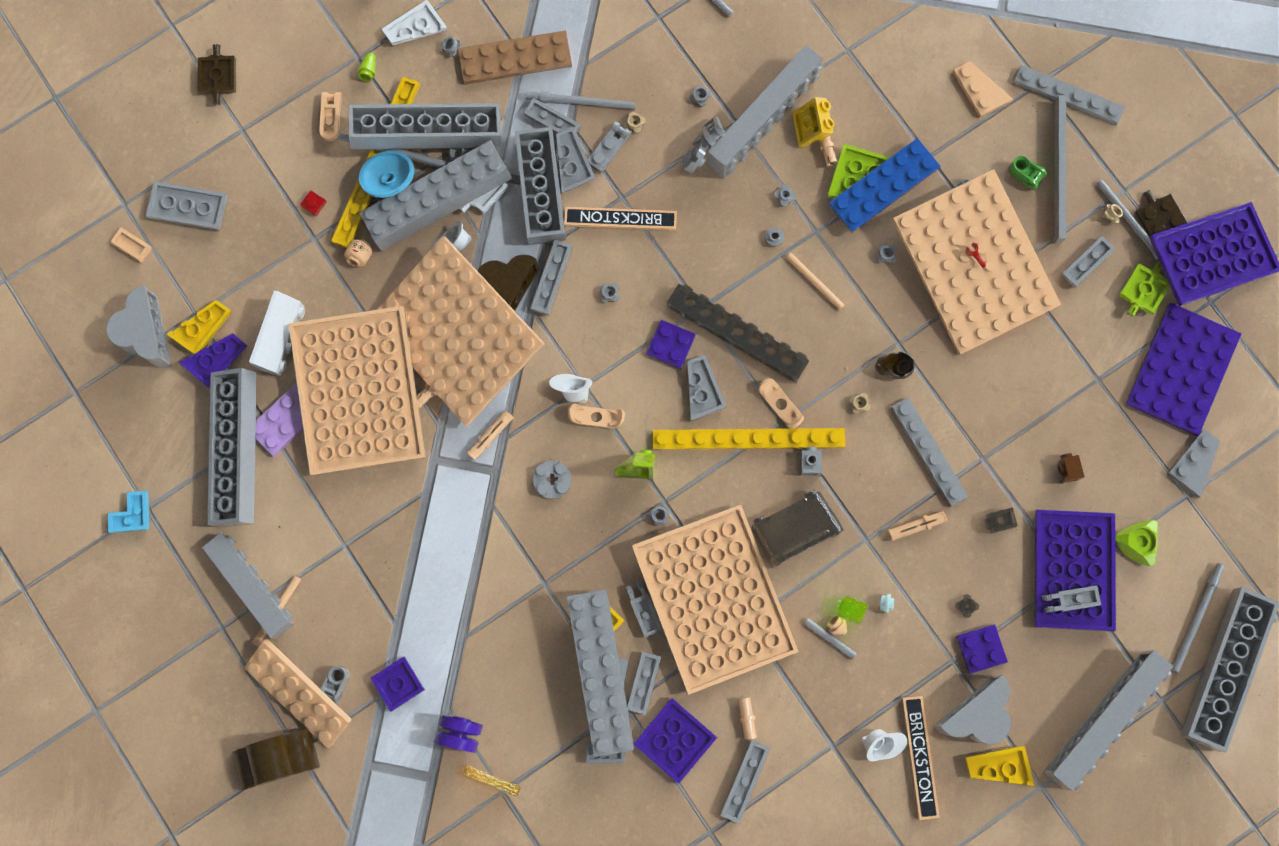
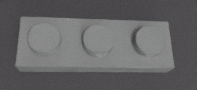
(549, 117)
(1088, 262)
(643, 683)

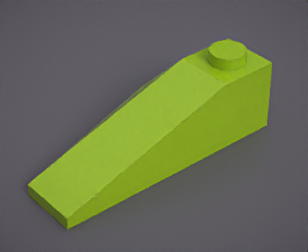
(638, 465)

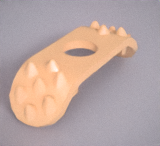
(772, 392)
(582, 416)

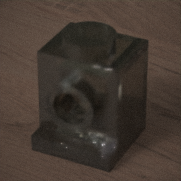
(1008, 517)

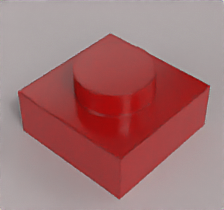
(313, 203)

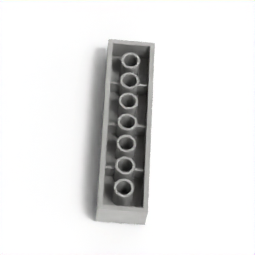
(764, 112)
(424, 125)
(435, 195)
(232, 448)
(1230, 669)
(600, 673)
(1108, 720)

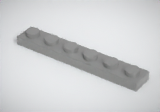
(1075, 97)
(929, 452)

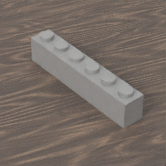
(248, 585)

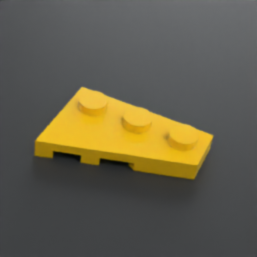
(200, 329)
(1003, 765)

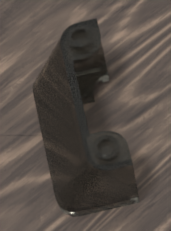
(796, 528)

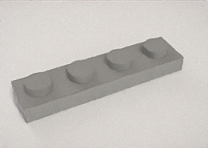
(551, 277)
(745, 781)

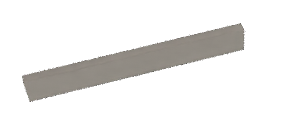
(1060, 170)

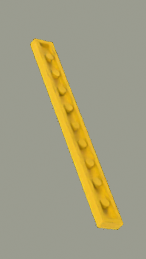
(359, 198)
(748, 439)

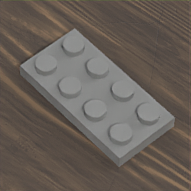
(187, 205)

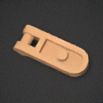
(330, 116)

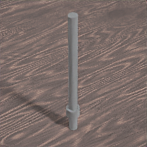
(544, 97)
(413, 156)
(1127, 216)
(1212, 582)

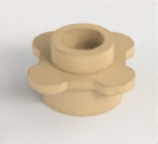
(635, 117)
(1113, 213)
(859, 398)

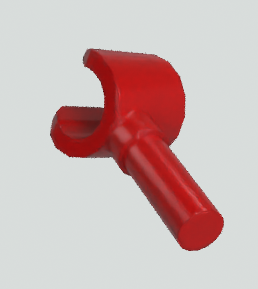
(975, 254)

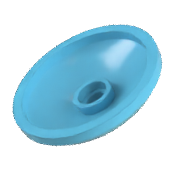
(386, 174)

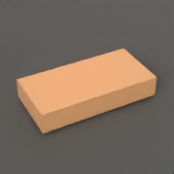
(131, 245)

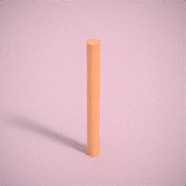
(815, 281)
(284, 598)

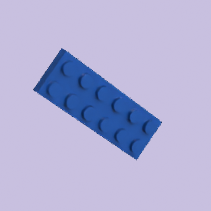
(884, 185)

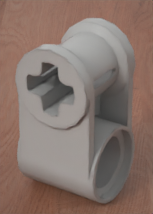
(334, 686)

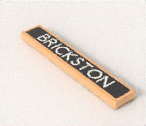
(620, 218)
(920, 758)

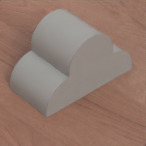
(141, 328)
(981, 714)

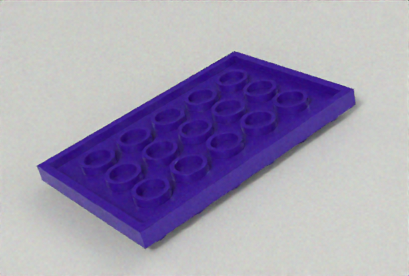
(1215, 254)
(1183, 369)
(1072, 554)

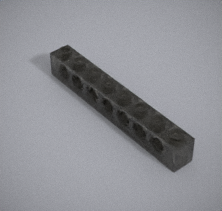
(758, 352)

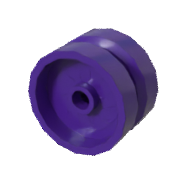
(457, 737)

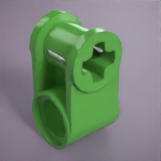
(1028, 173)

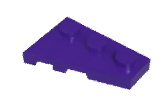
(214, 358)

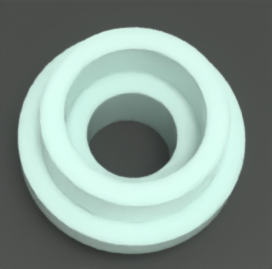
(887, 603)

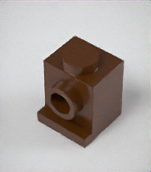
(1070, 468)

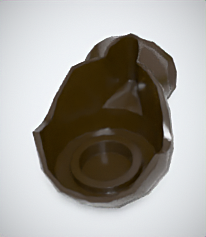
(896, 364)

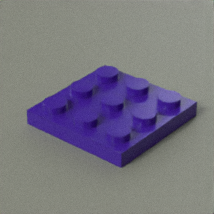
(675, 740)

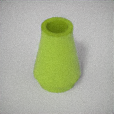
(367, 68)

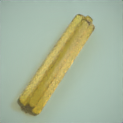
(491, 780)

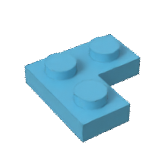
(136, 516)

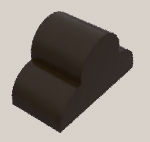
(510, 279)
(275, 759)

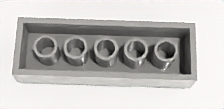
(540, 185)

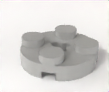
(695, 156)
(559, 471)

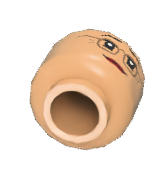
(358, 253)

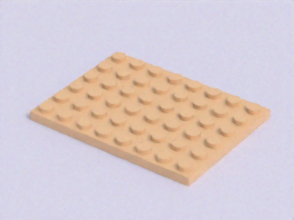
(973, 299)
(461, 331)
(356, 390)
(714, 599)

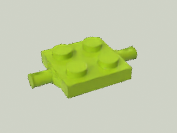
(1145, 289)

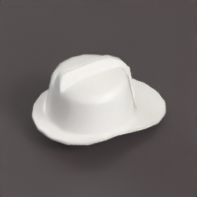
(457, 236)
(572, 387)
(883, 745)

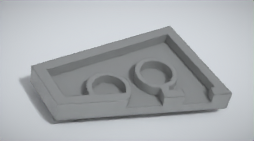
(572, 161)
(703, 389)
(1195, 463)

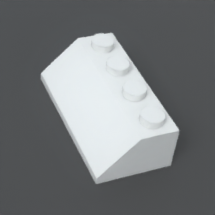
(274, 336)

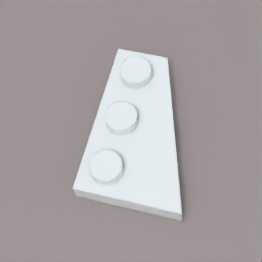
(414, 24)

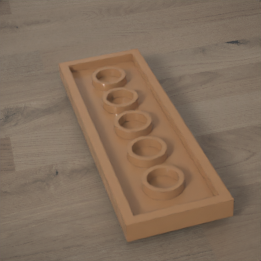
(515, 57)

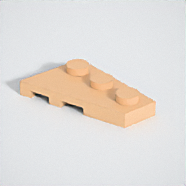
(980, 89)

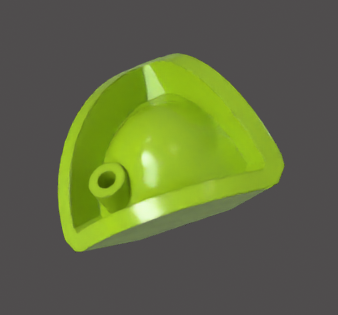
(1139, 542)

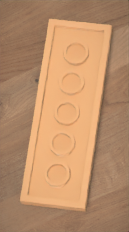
(297, 693)

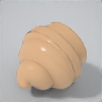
(837, 625)

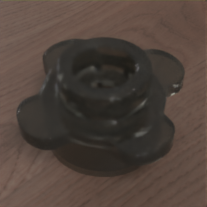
(972, 606)

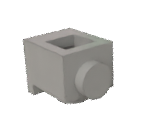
(808, 468)

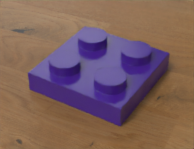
(671, 344)
(982, 649)
(397, 684)

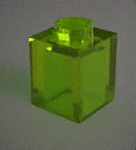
(851, 609)

